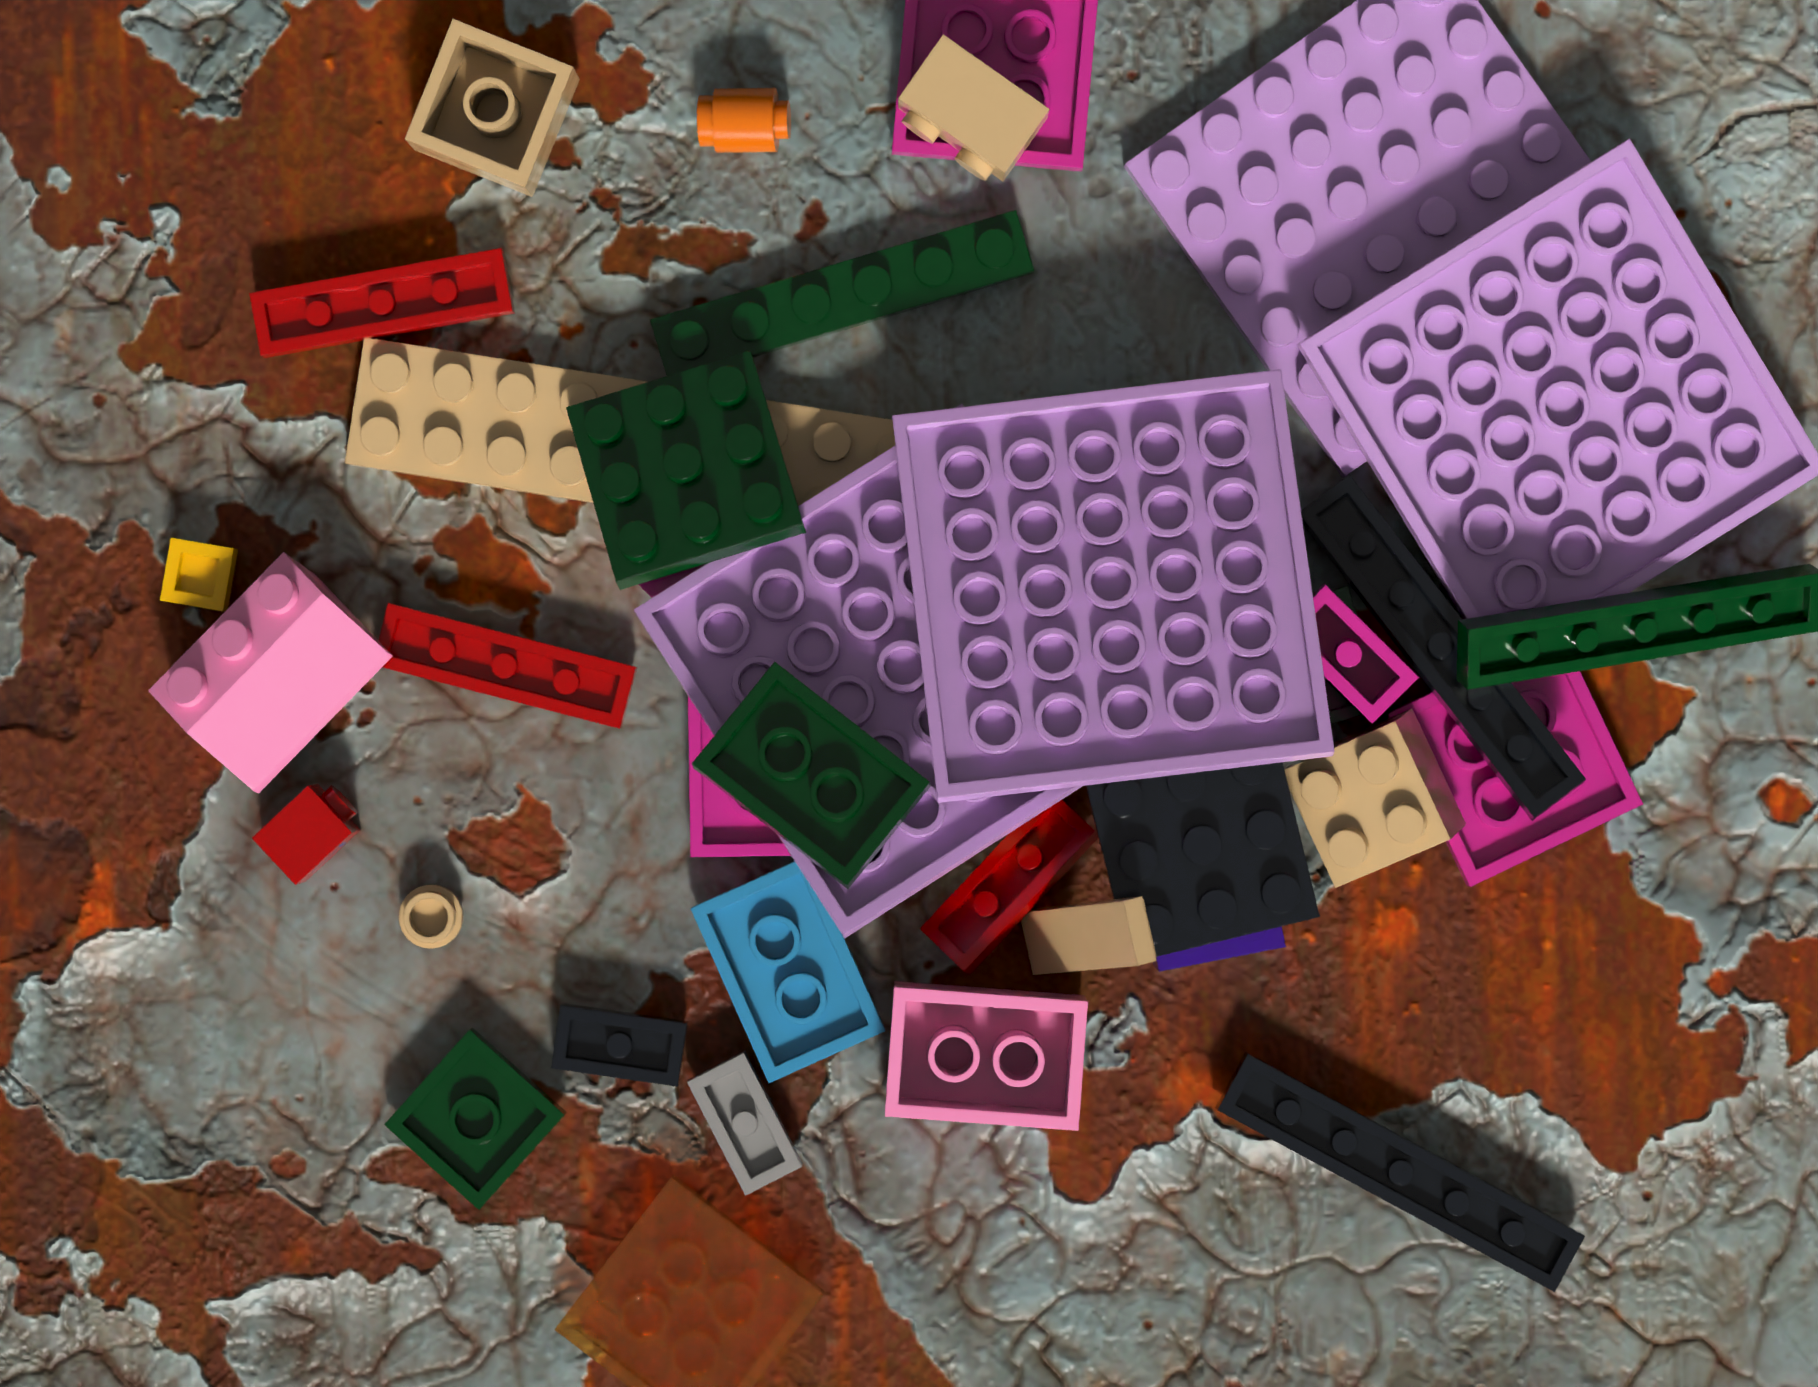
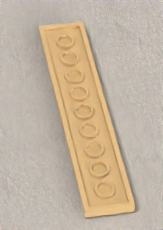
(511, 428)

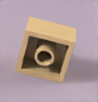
(492, 107)
(1374, 799)

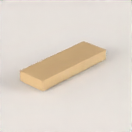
(1089, 936)

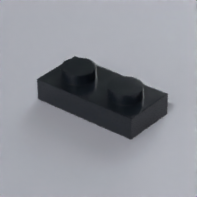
(619, 1044)

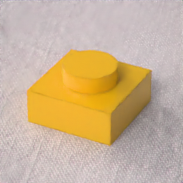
(198, 574)

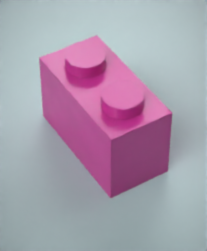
(1357, 658)

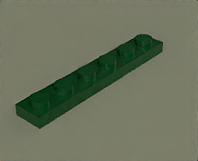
(845, 294)
(1637, 626)

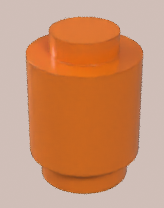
(743, 120)

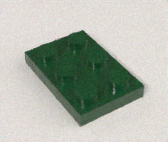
(811, 775)

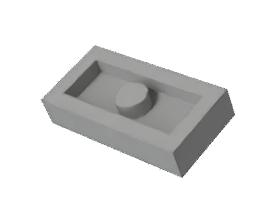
(745, 1123)

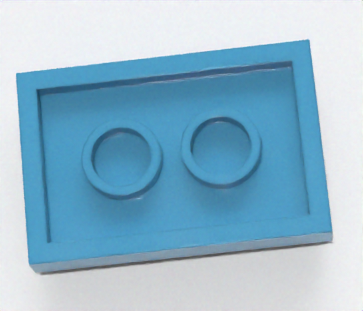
(787, 971)

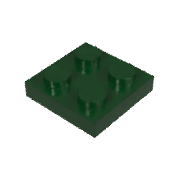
(475, 1118)

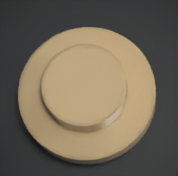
(431, 916)

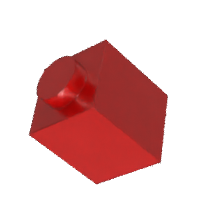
(308, 831)

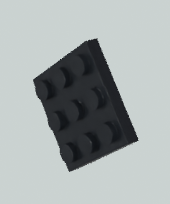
(1205, 853)

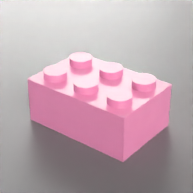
(986, 1055)

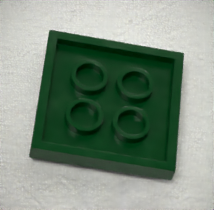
(685, 470)

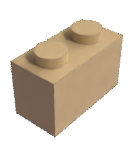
(971, 110)

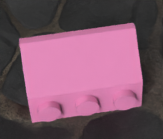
(270, 672)

